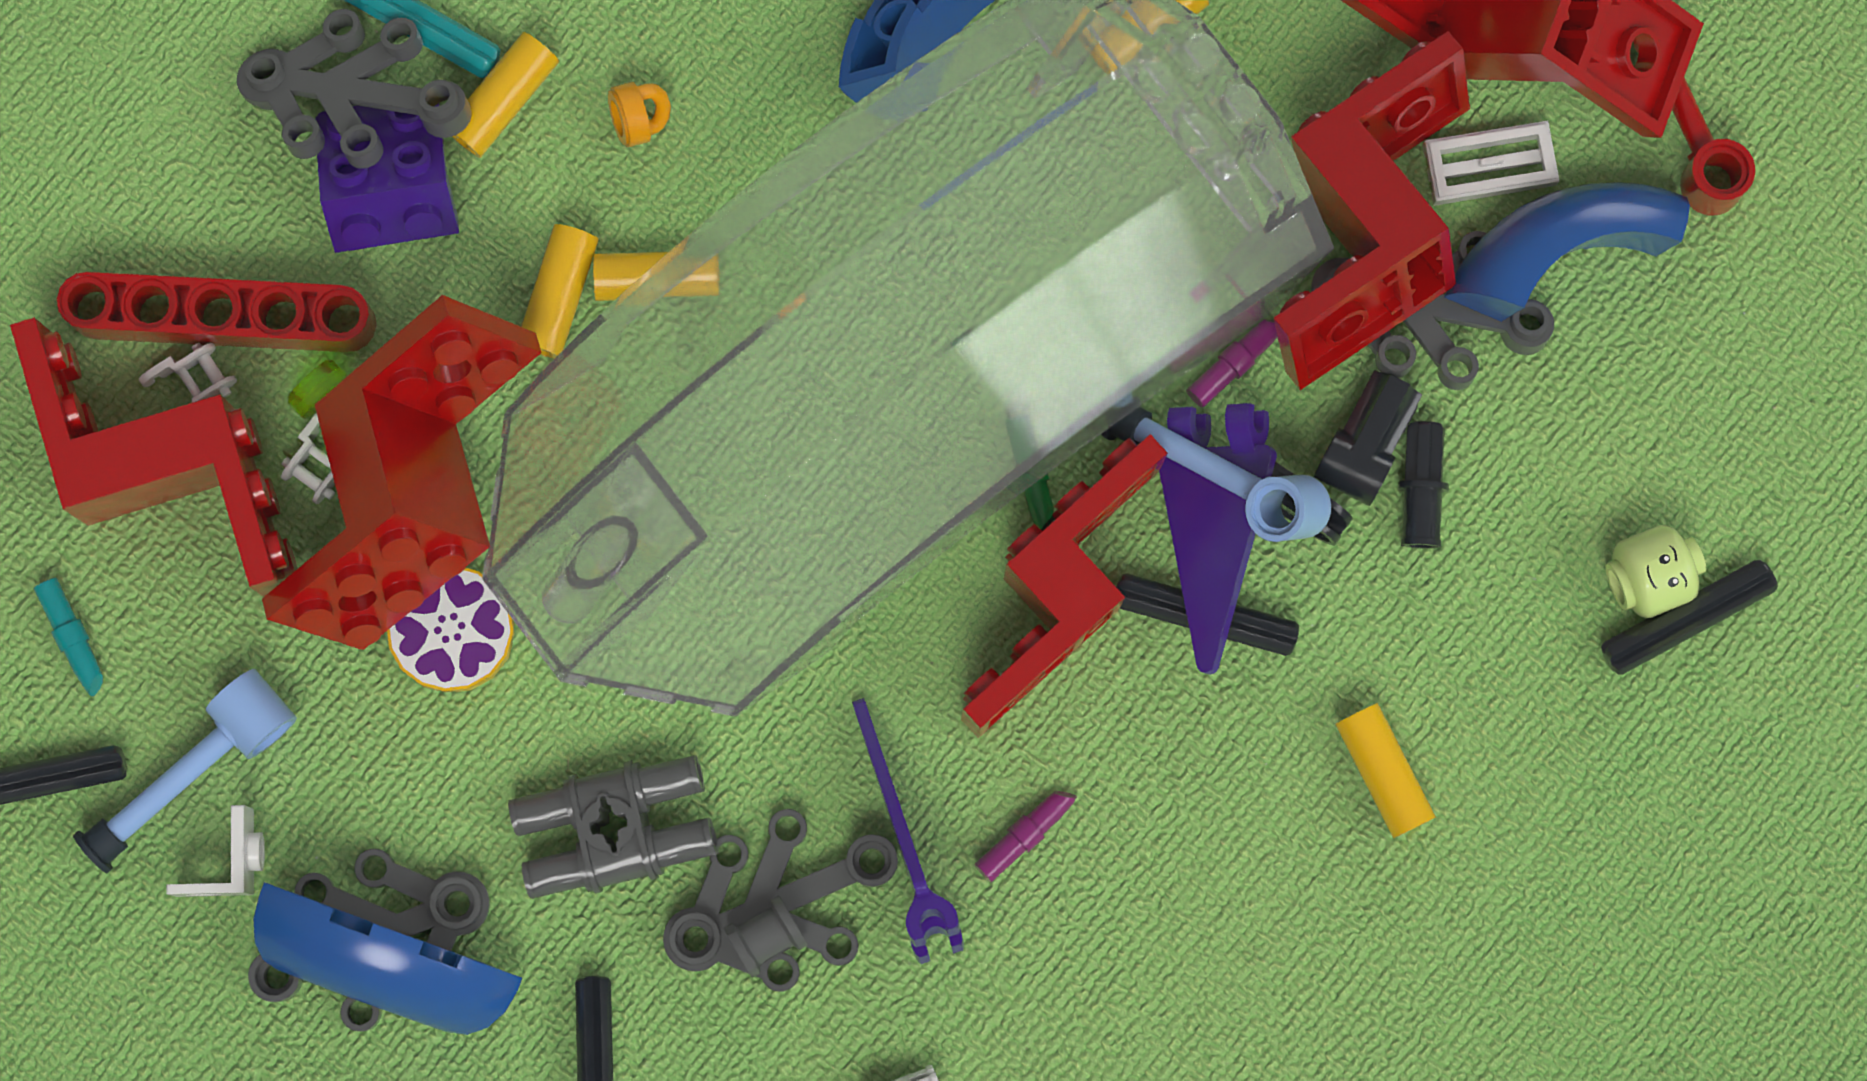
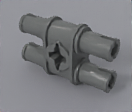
(639, 847)

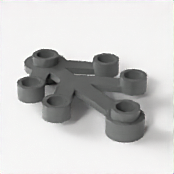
(347, 86)
(1436, 342)
(765, 888)
(429, 915)

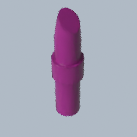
(1233, 362)
(1024, 834)

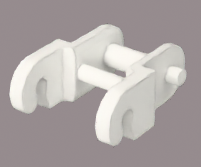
(200, 355)
(294, 466)

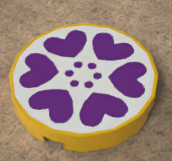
(454, 636)

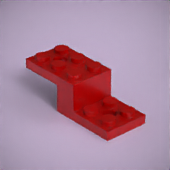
(1061, 582)

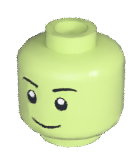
(1655, 571)

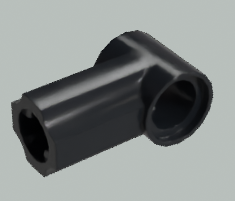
(1363, 450)

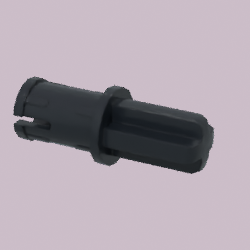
(1423, 485)

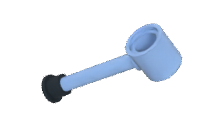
(1261, 495)
(245, 716)

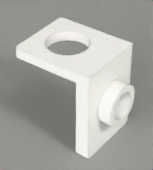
(246, 857)

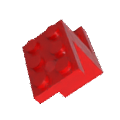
(1562, 42)
(1374, 210)
(152, 457)
(402, 474)

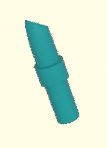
(70, 635)

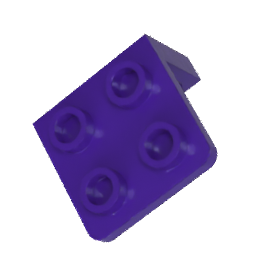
(396, 198)

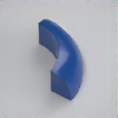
(896, 36)
(1523, 245)
(379, 964)

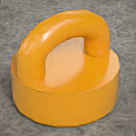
(630, 113)

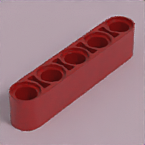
(191, 296)

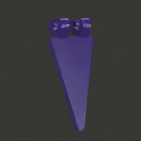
(1211, 523)
(928, 911)

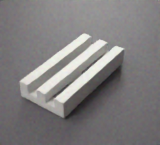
(1440, 172)

